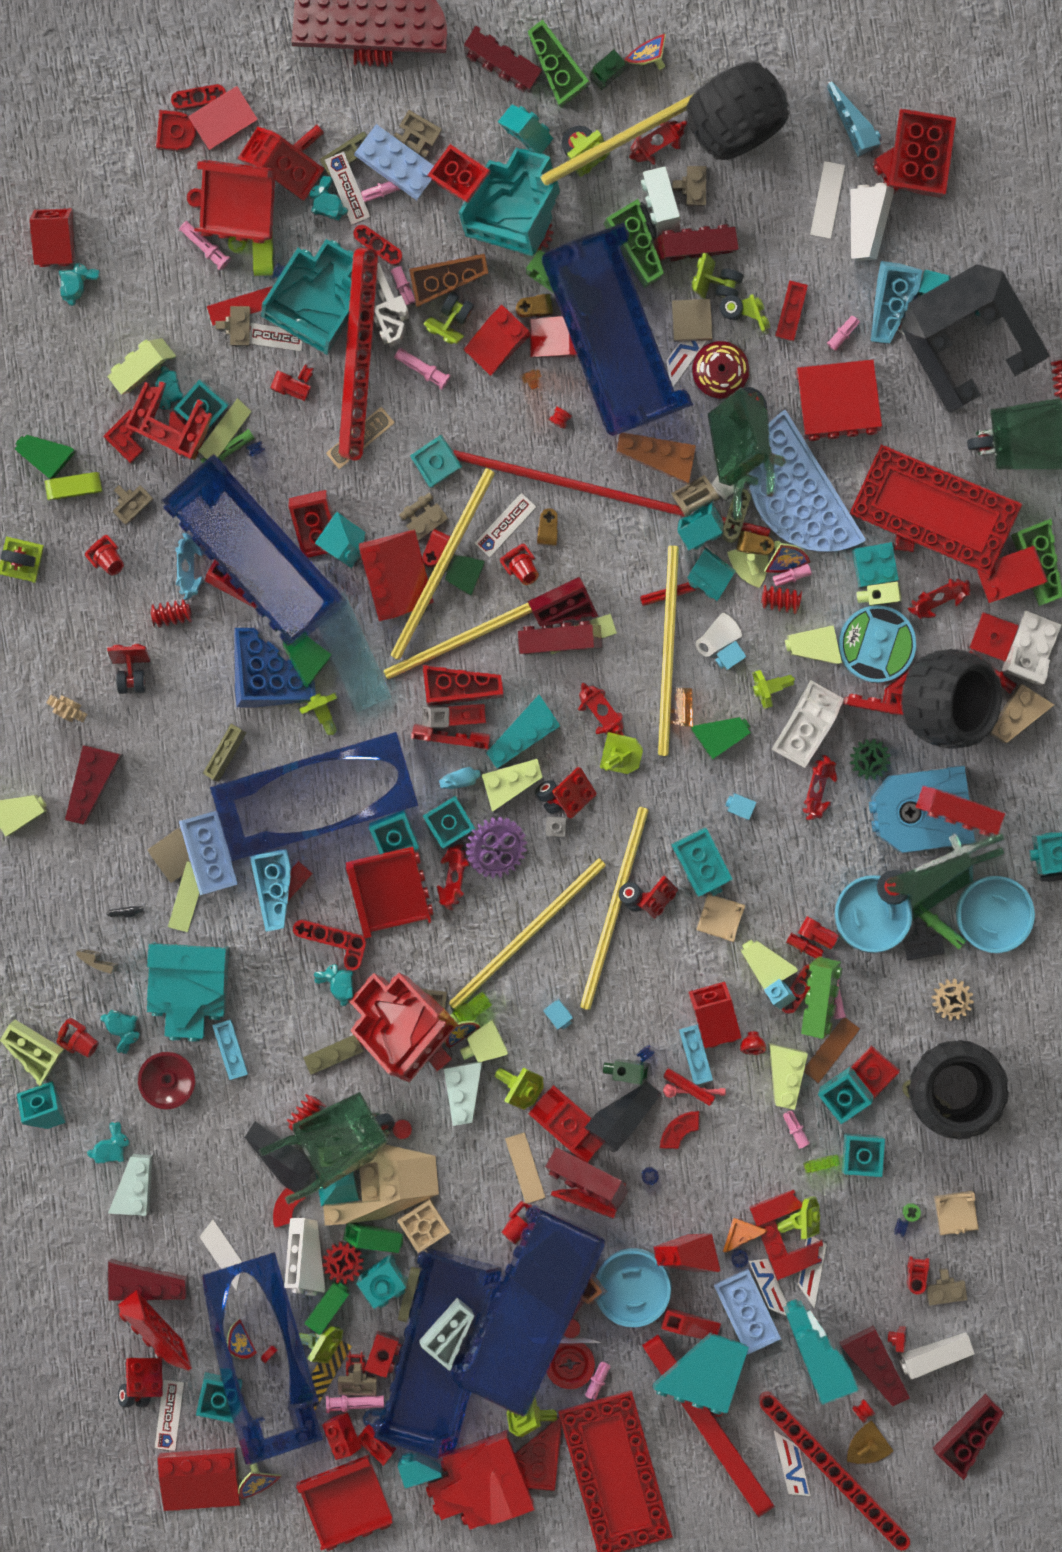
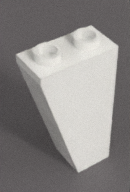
(868, 219)
(304, 1258)
(935, 1355)

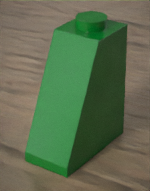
(44, 454)
(307, 659)
(721, 735)
(373, 1237)
(327, 1307)

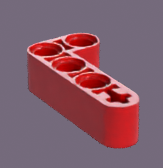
(329, 940)

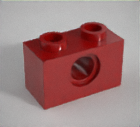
(380, 1366)
(341, 1436)

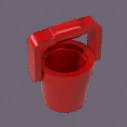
(105, 556)
(521, 565)
(80, 1041)
(515, 1225)

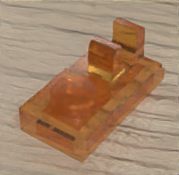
(531, 377)
(684, 707)

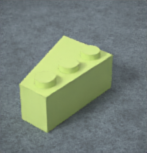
(140, 365)
(510, 781)
(32, 1050)
(787, 1074)

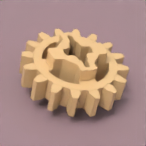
(66, 708)
(947, 1007)

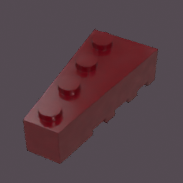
(501, 60)
(695, 243)
(90, 781)
(586, 1178)
(150, 1283)
(968, 1436)

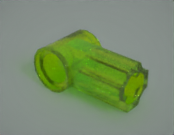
(472, 1009)

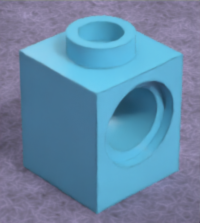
(730, 656)
(740, 806)
(780, 994)
(558, 1014)

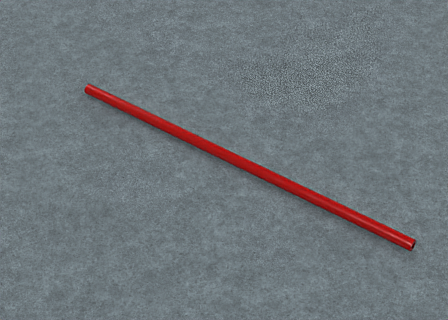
(590, 488)

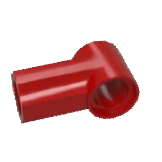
(287, 385)
(814, 931)

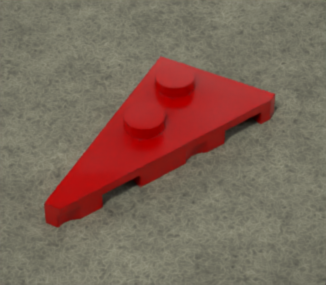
(579, 1199)

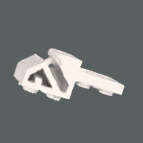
(392, 330)

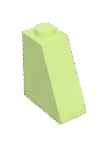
(815, 645)
(19, 812)
(766, 964)

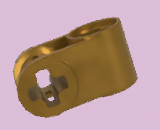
(539, 306)
(547, 531)
(751, 542)

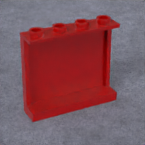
(236, 201)
(839, 400)
(389, 890)
(345, 1502)

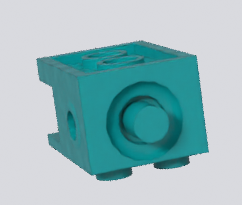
(1047, 852)
(702, 862)
(382, 1282)

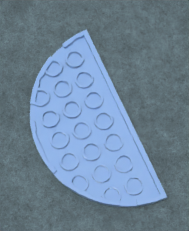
(804, 502)

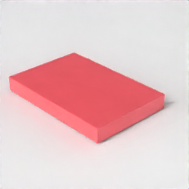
(222, 117)

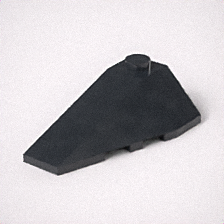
(619, 1119)
(286, 1163)

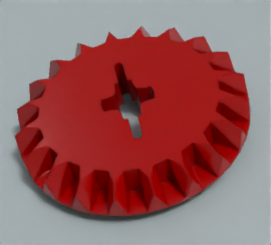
(580, 1372)

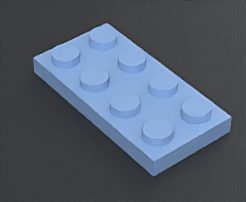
(395, 162)
(208, 853)
(747, 1311)

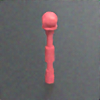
(670, 1090)

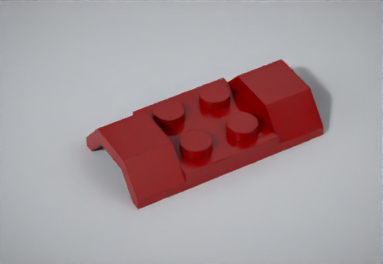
(566, 1123)

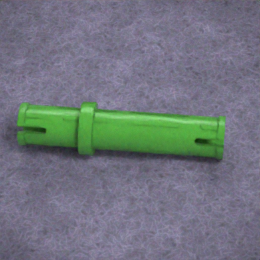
(246, 436)
(939, 926)

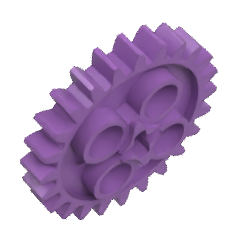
(499, 830)

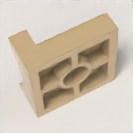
(720, 917)
(956, 1212)
(423, 1225)

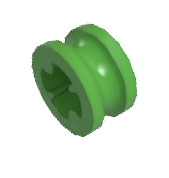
(917, 1213)

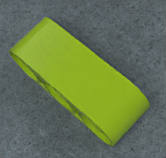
(263, 258)
(73, 486)

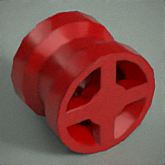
(560, 417)
(863, 1411)

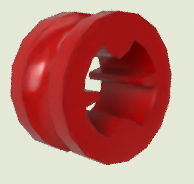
(305, 373)

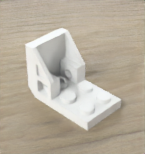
(1032, 648)
(808, 724)

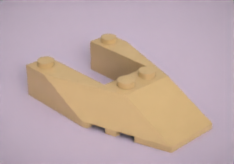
(388, 1185)

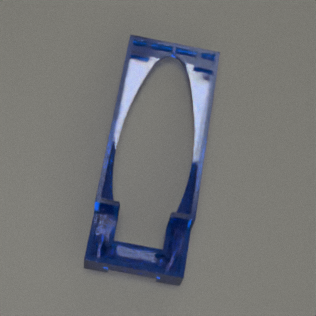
(382, 748)
(301, 1386)

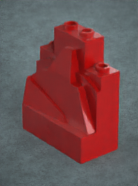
(400, 1024)
(481, 1483)

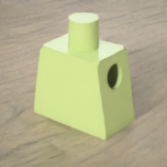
(889, 594)
(484, 1043)

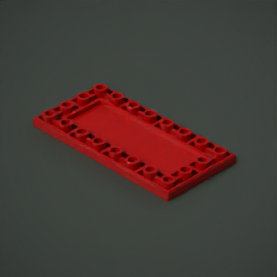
(935, 509)
(615, 1473)

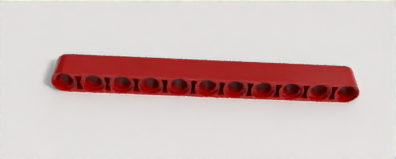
(356, 345)
(715, 1436)
(839, 1478)

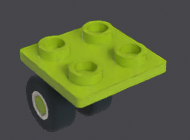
(704, 277)
(450, 305)
(735, 308)

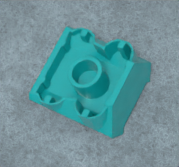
(710, 574)

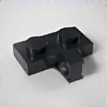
(923, 944)

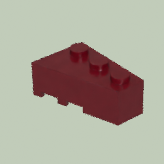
(563, 604)

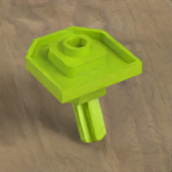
(764, 688)
(319, 705)
(621, 754)
(523, 1088)
(807, 1219)
(322, 1345)
(522, 1426)

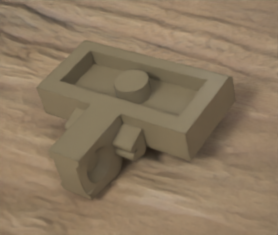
(693, 186)
(237, 325)
(131, 503)
(946, 1289)
(357, 1383)

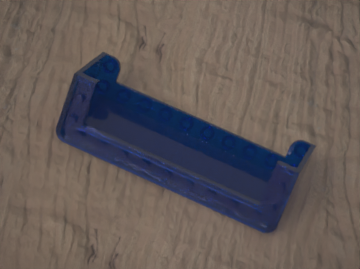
(611, 331)
(253, 551)
(530, 1310)
(423, 1389)

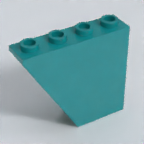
(705, 1374)

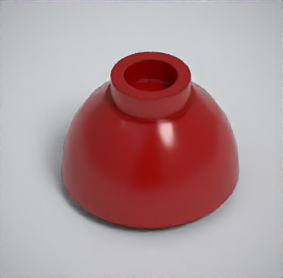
(753, 1044)

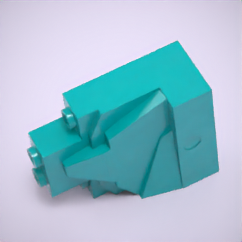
(512, 203)
(313, 295)
(187, 986)
(825, 1366)

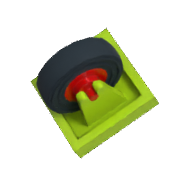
(579, 140)
(21, 559)

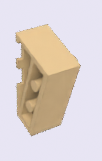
(1019, 713)

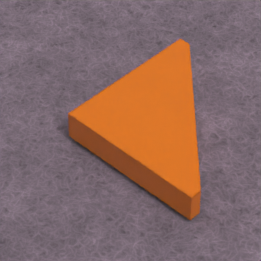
(741, 1233)

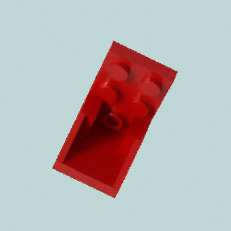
(293, 168)
(887, 705)

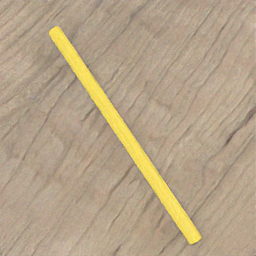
(615, 142)
(442, 564)
(457, 641)
(668, 650)
(614, 908)
(526, 934)

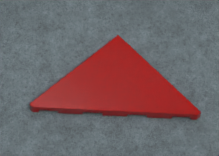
(540, 1458)

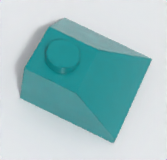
(342, 540)
(41, 1107)
(341, 1191)

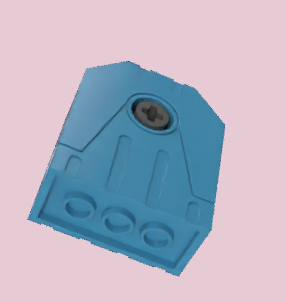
(917, 829)

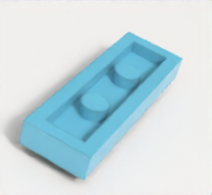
(230, 1049)
(695, 1054)

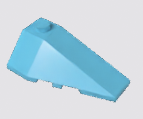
(894, 290)
(272, 882)

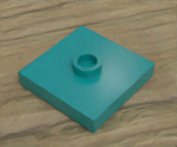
(436, 461)

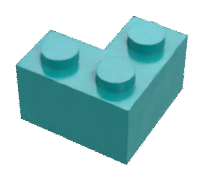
(526, 128)

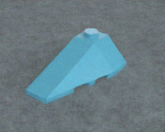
(858, 128)

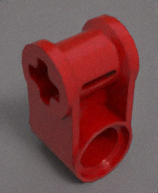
(436, 546)
(917, 1273)

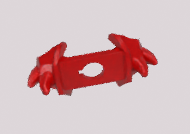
(670, 131)
(953, 590)
(592, 696)
(825, 769)
(452, 890)

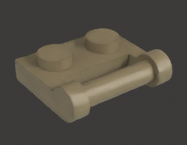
(692, 492)

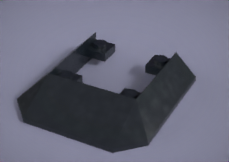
(972, 290)

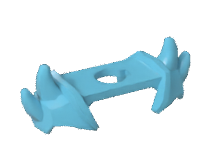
(186, 580)

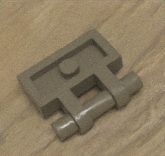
(419, 128)
(428, 520)

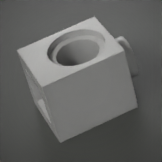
(435, 716)
(555, 826)

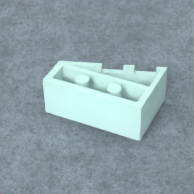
(660, 200)
(462, 1090)
(134, 1189)
(447, 1333)

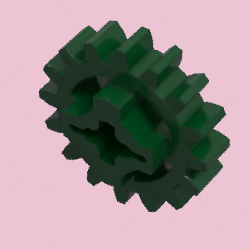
(861, 757)

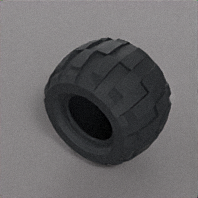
(737, 110)
(951, 698)
(981, 1112)

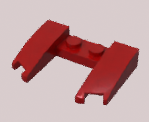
(183, 442)
(476, 740)
(783, 1263)

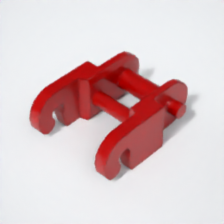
(349, 1363)

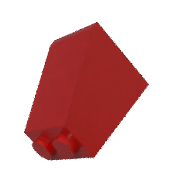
(52, 237)
(715, 1015)
(689, 1253)

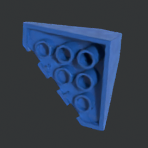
(263, 675)

